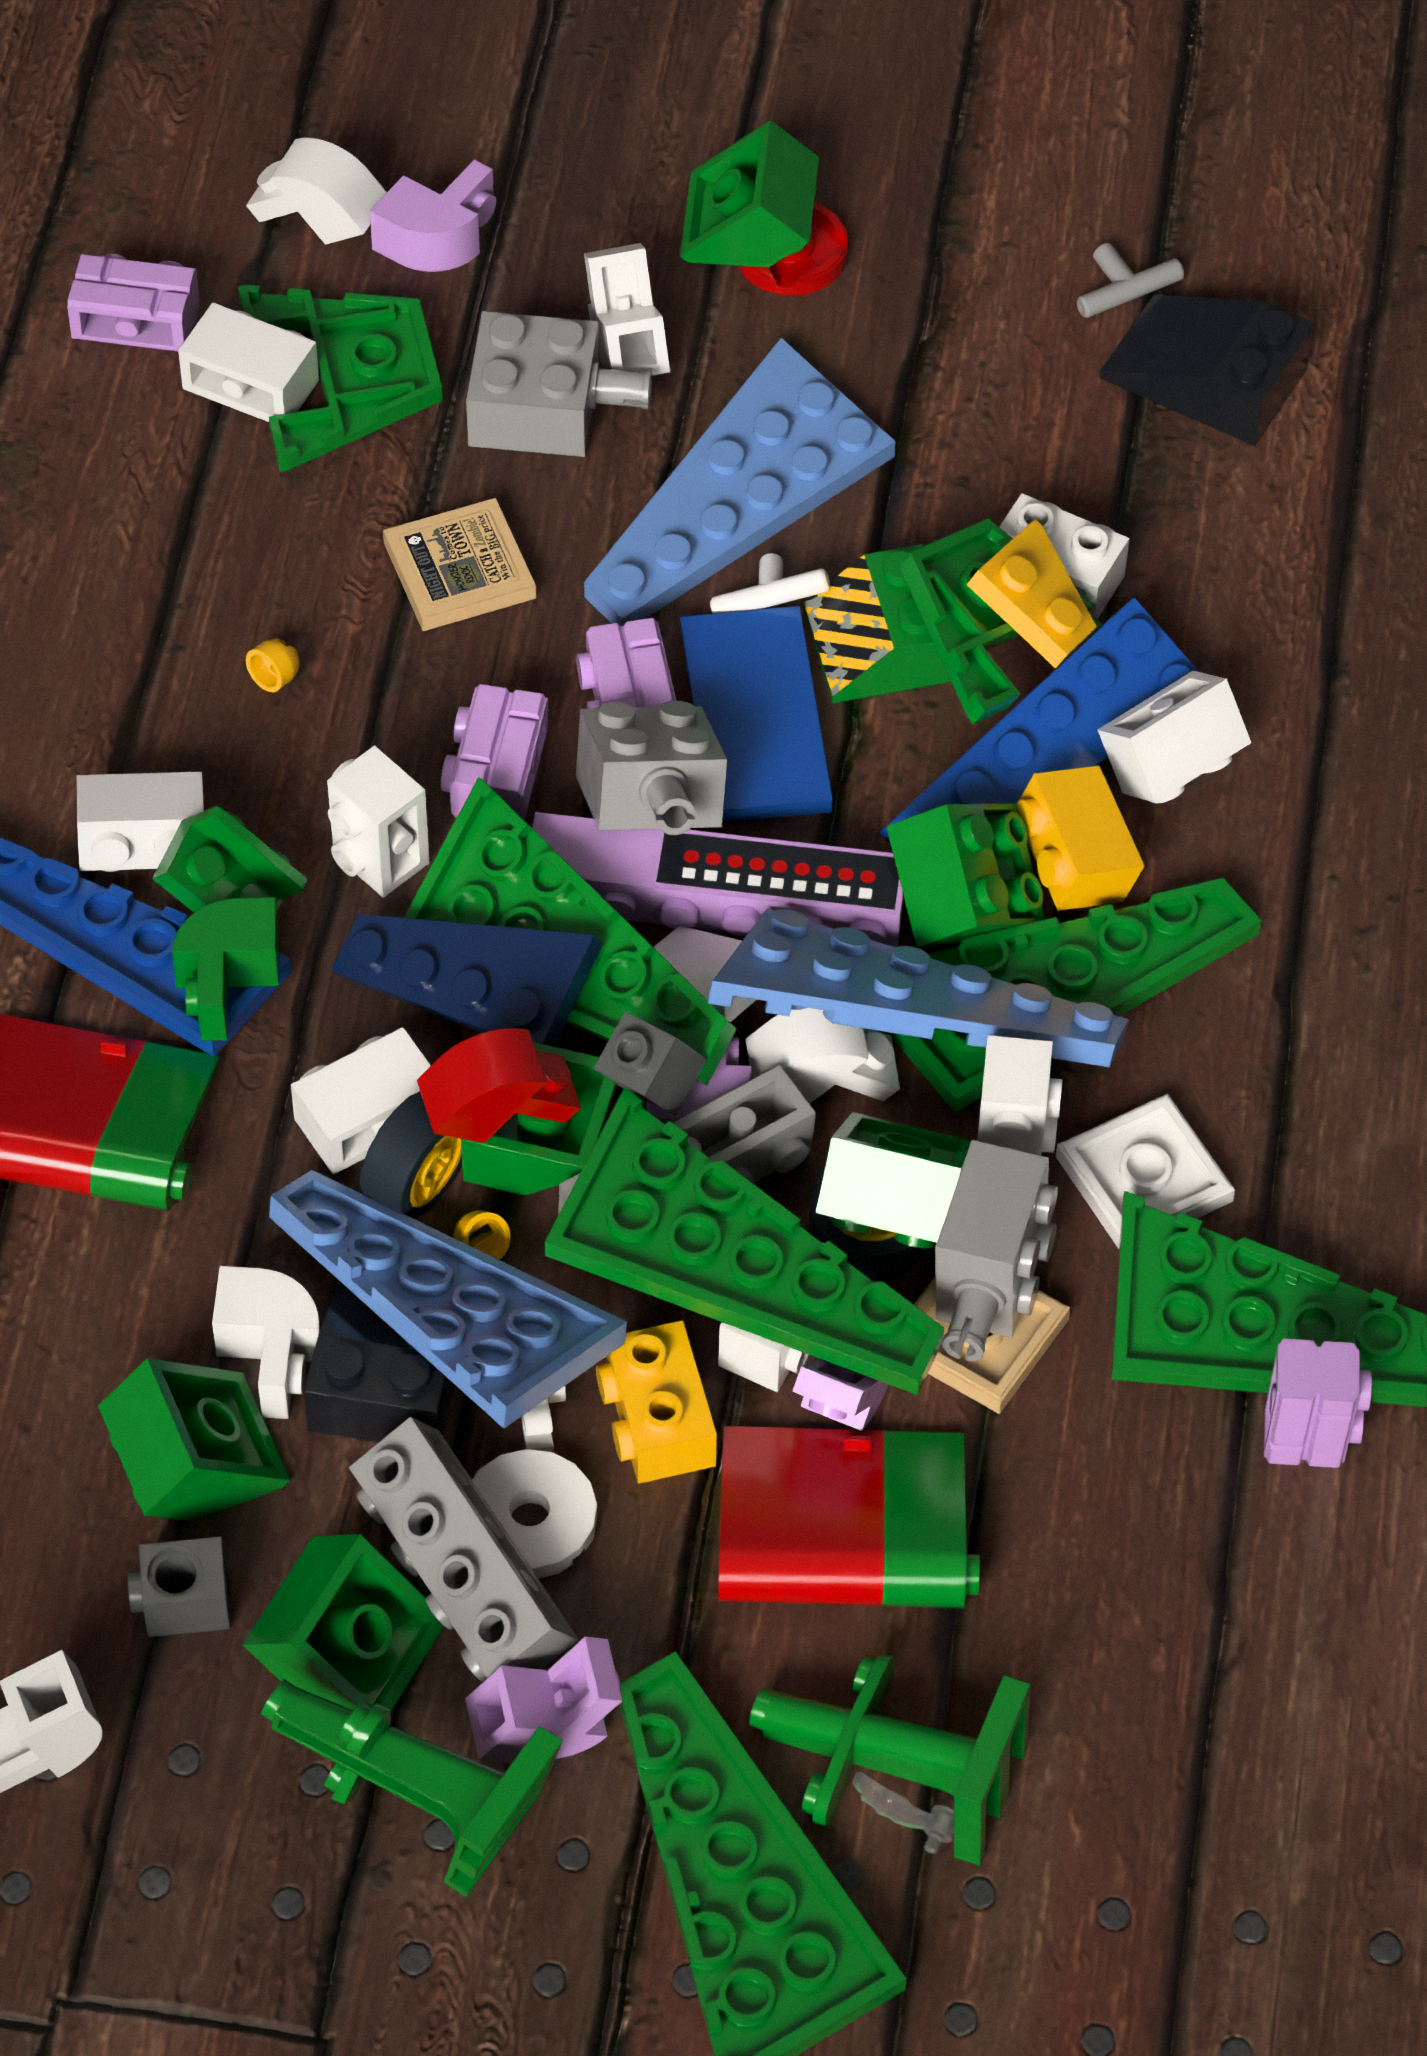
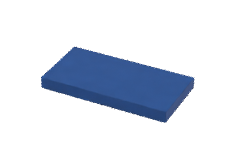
(762, 705)

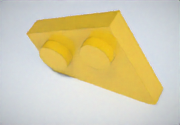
(1035, 595)

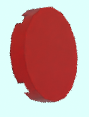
(813, 266)

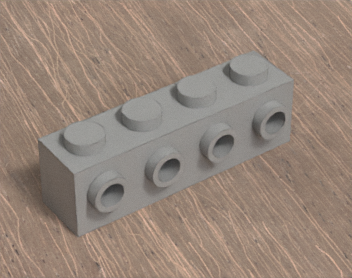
(751, 1128)
(460, 1552)

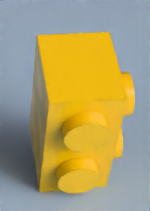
(1079, 838)
(659, 1404)

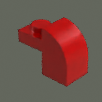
(492, 1078)

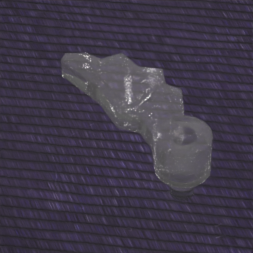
(936, 1824)

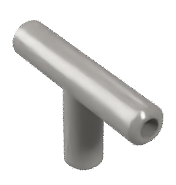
(1125, 283)

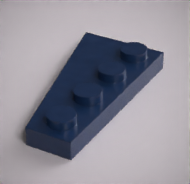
(472, 971)

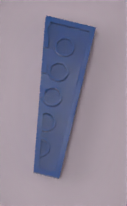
(1061, 716)
(111, 941)

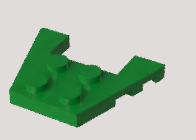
(370, 364)
(960, 620)

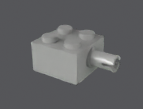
(539, 384)
(651, 767)
(992, 1245)

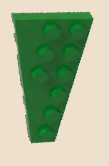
(508, 876)
(1101, 959)
(718, 1245)
(1217, 1307)
(759, 1912)

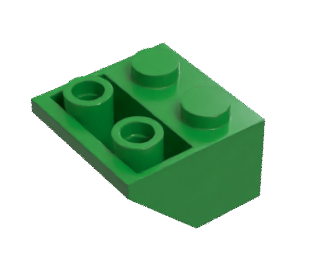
(965, 872)

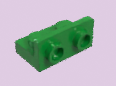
(222, 860)

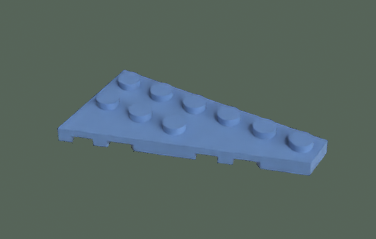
(755, 470)
(904, 990)
(469, 1314)

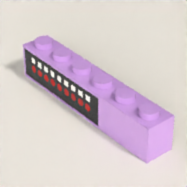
(729, 878)

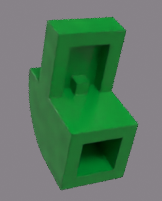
(223, 948)

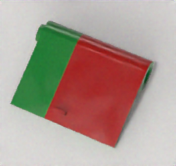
(98, 1112)
(844, 1518)

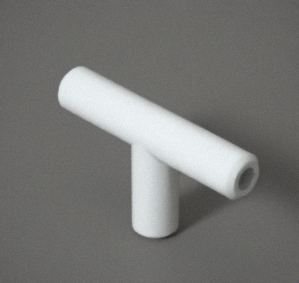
(772, 588)

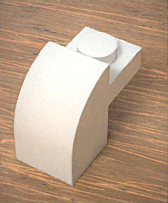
(321, 184)
(623, 306)
(824, 1055)
(270, 1320)
(45, 1721)

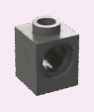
(650, 1063)
(189, 1561)

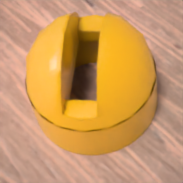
(272, 664)
(491, 1242)

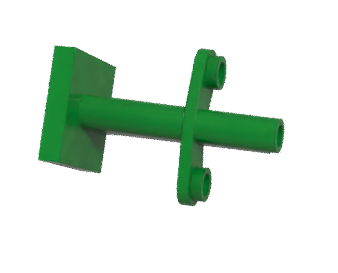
(961, 1765)
(468, 1796)

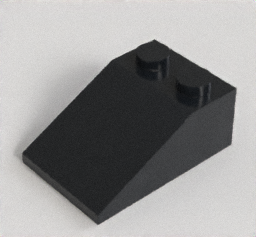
(1214, 360)
(369, 1376)

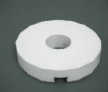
(554, 1485)

